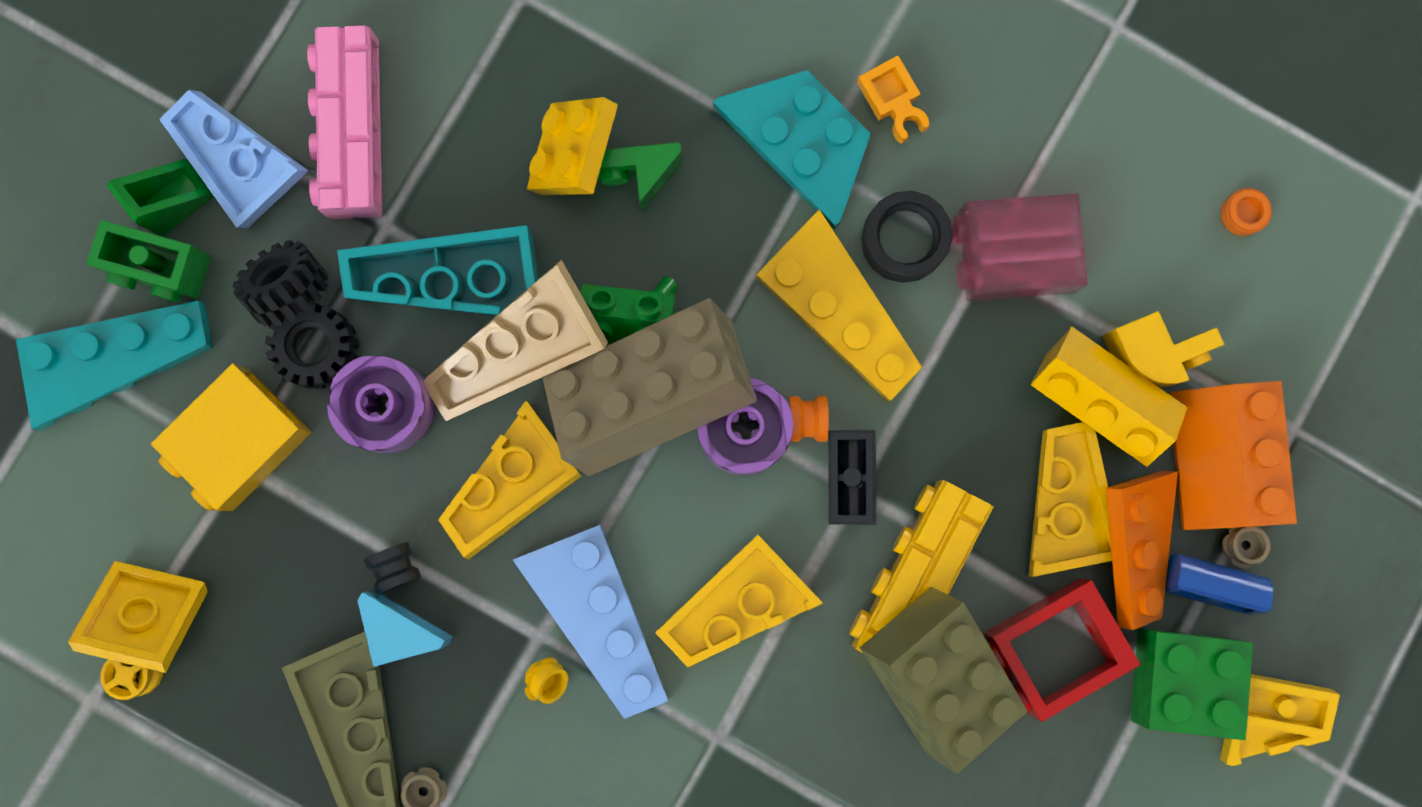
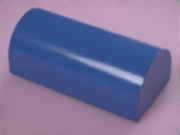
(1218, 585)

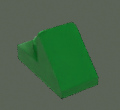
(649, 163)

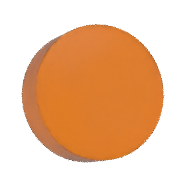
(1246, 212)

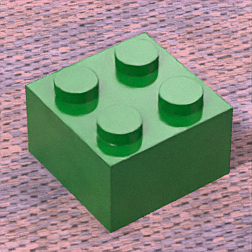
(1192, 683)

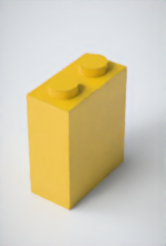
(230, 439)

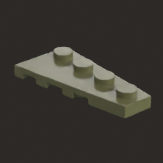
(347, 722)

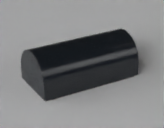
(852, 477)

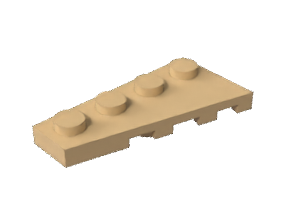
(524, 342)

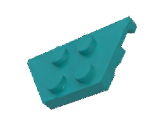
(802, 137)

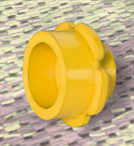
(545, 681)

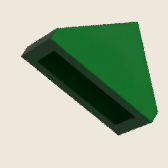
(161, 195)

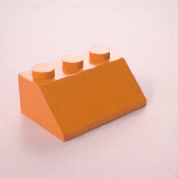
(1234, 457)

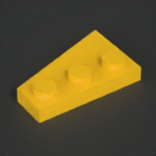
(1070, 503)
(736, 603)

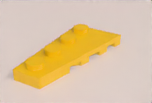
(834, 300)

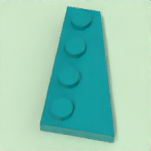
(87, 362)

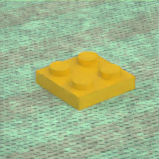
(571, 147)
(138, 616)

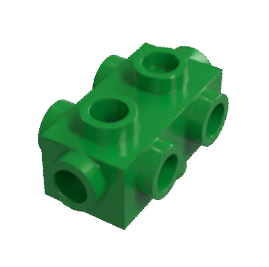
(629, 310)

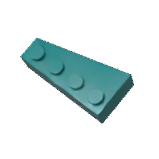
(451, 272)

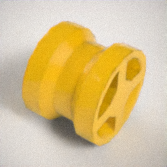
(120, 682)

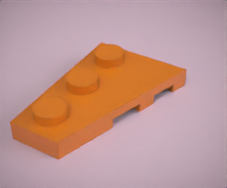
(1140, 545)

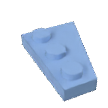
(230, 157)

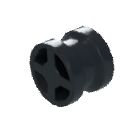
(392, 568)

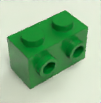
(148, 259)

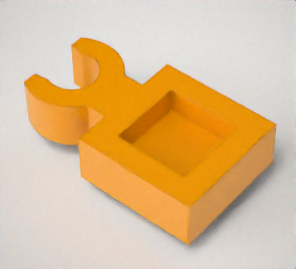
(891, 92)

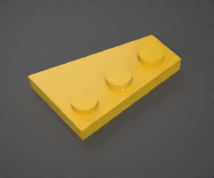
(509, 485)

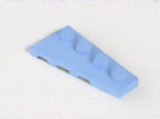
(592, 607)

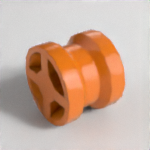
(809, 418)

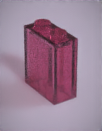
(1020, 247)

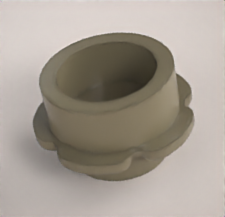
(1258, 547)
(426, 778)

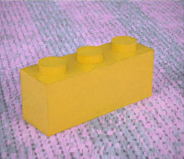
(1110, 397)

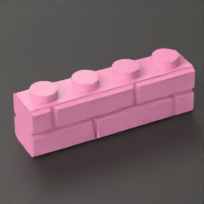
(346, 122)

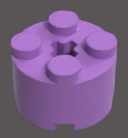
(355, 402)
(766, 443)

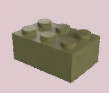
(944, 679)

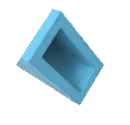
(395, 631)

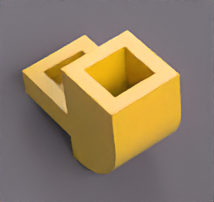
(1151, 353)

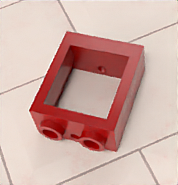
(1102, 629)

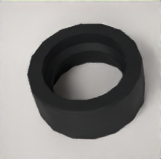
(916, 203)

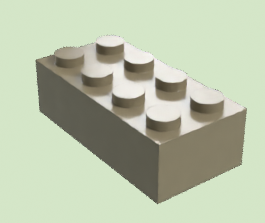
(648, 388)

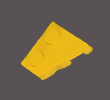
(1282, 717)

